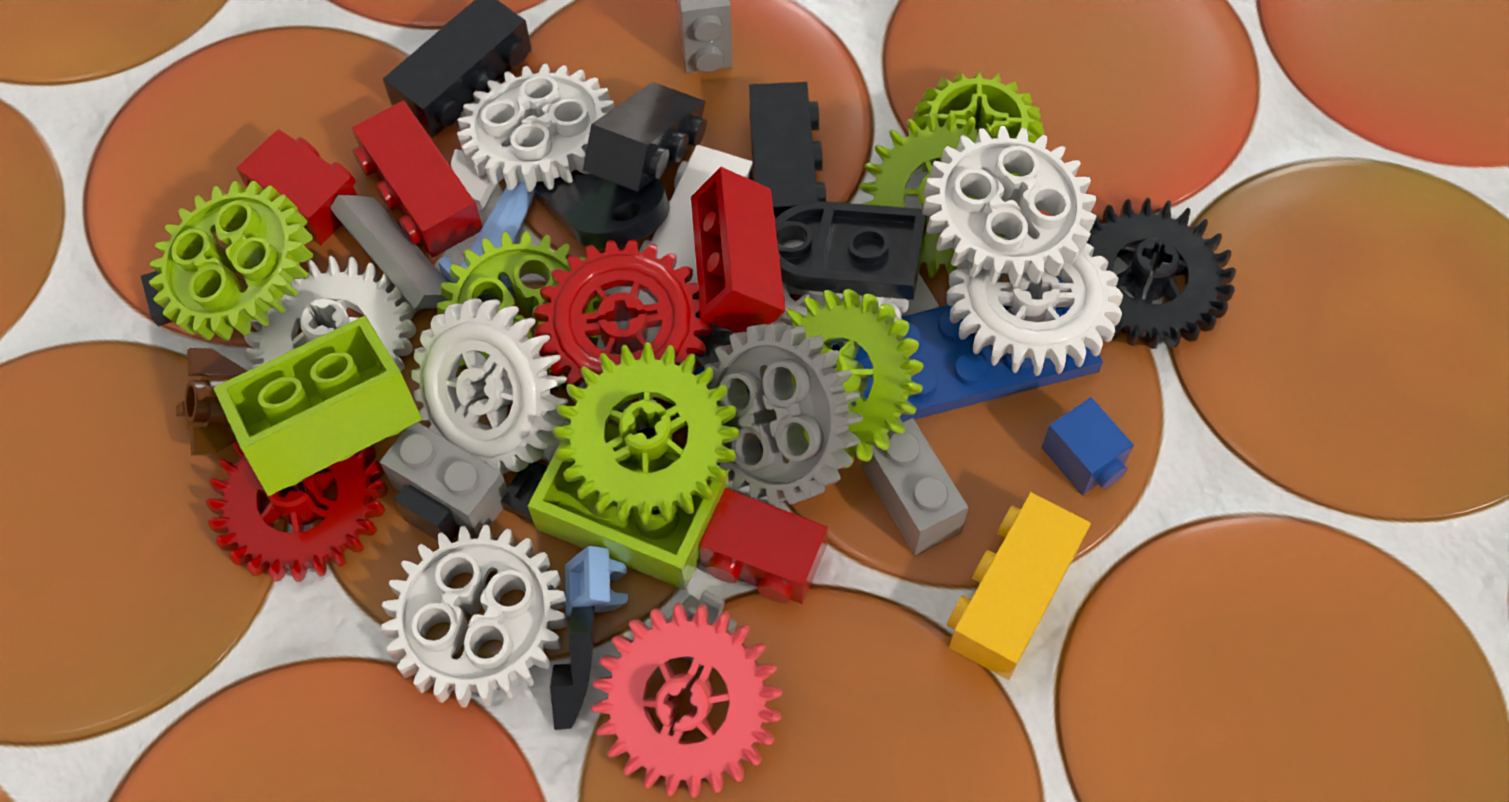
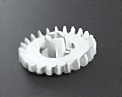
(324, 301)
(1031, 323)
(509, 376)

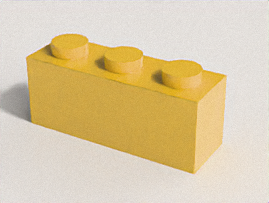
(1016, 584)

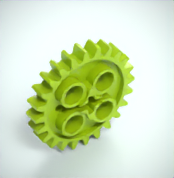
(513, 262)
(198, 275)

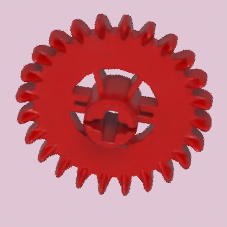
(570, 326)
(263, 547)

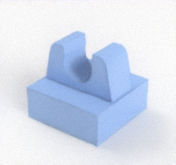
(589, 580)

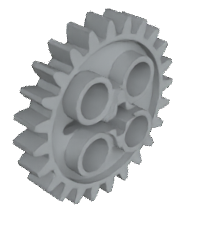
(780, 412)

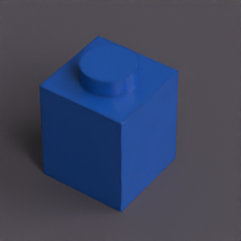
(1088, 447)

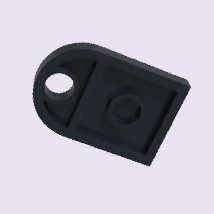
(604, 211)
(852, 248)

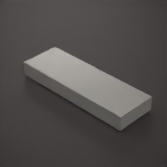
(391, 249)

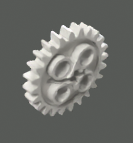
(532, 126)
(1008, 206)
(429, 600)

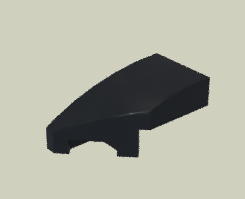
(571, 680)

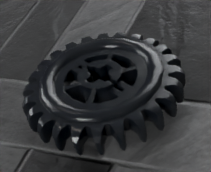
(1178, 252)

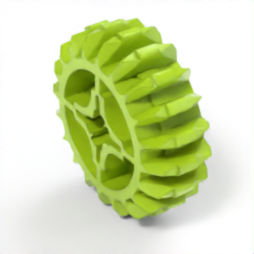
(986, 101)

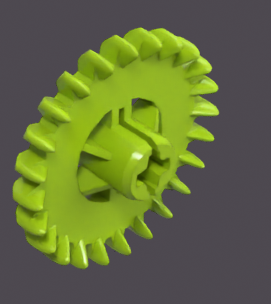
(905, 159)
(888, 353)
(693, 406)

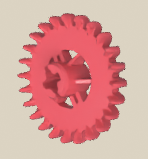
(663, 750)

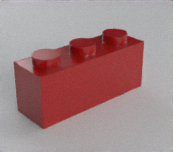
(416, 180)
(736, 252)

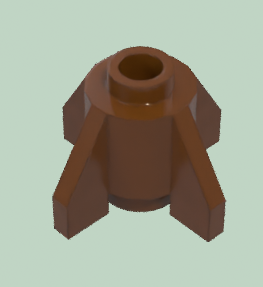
(202, 403)

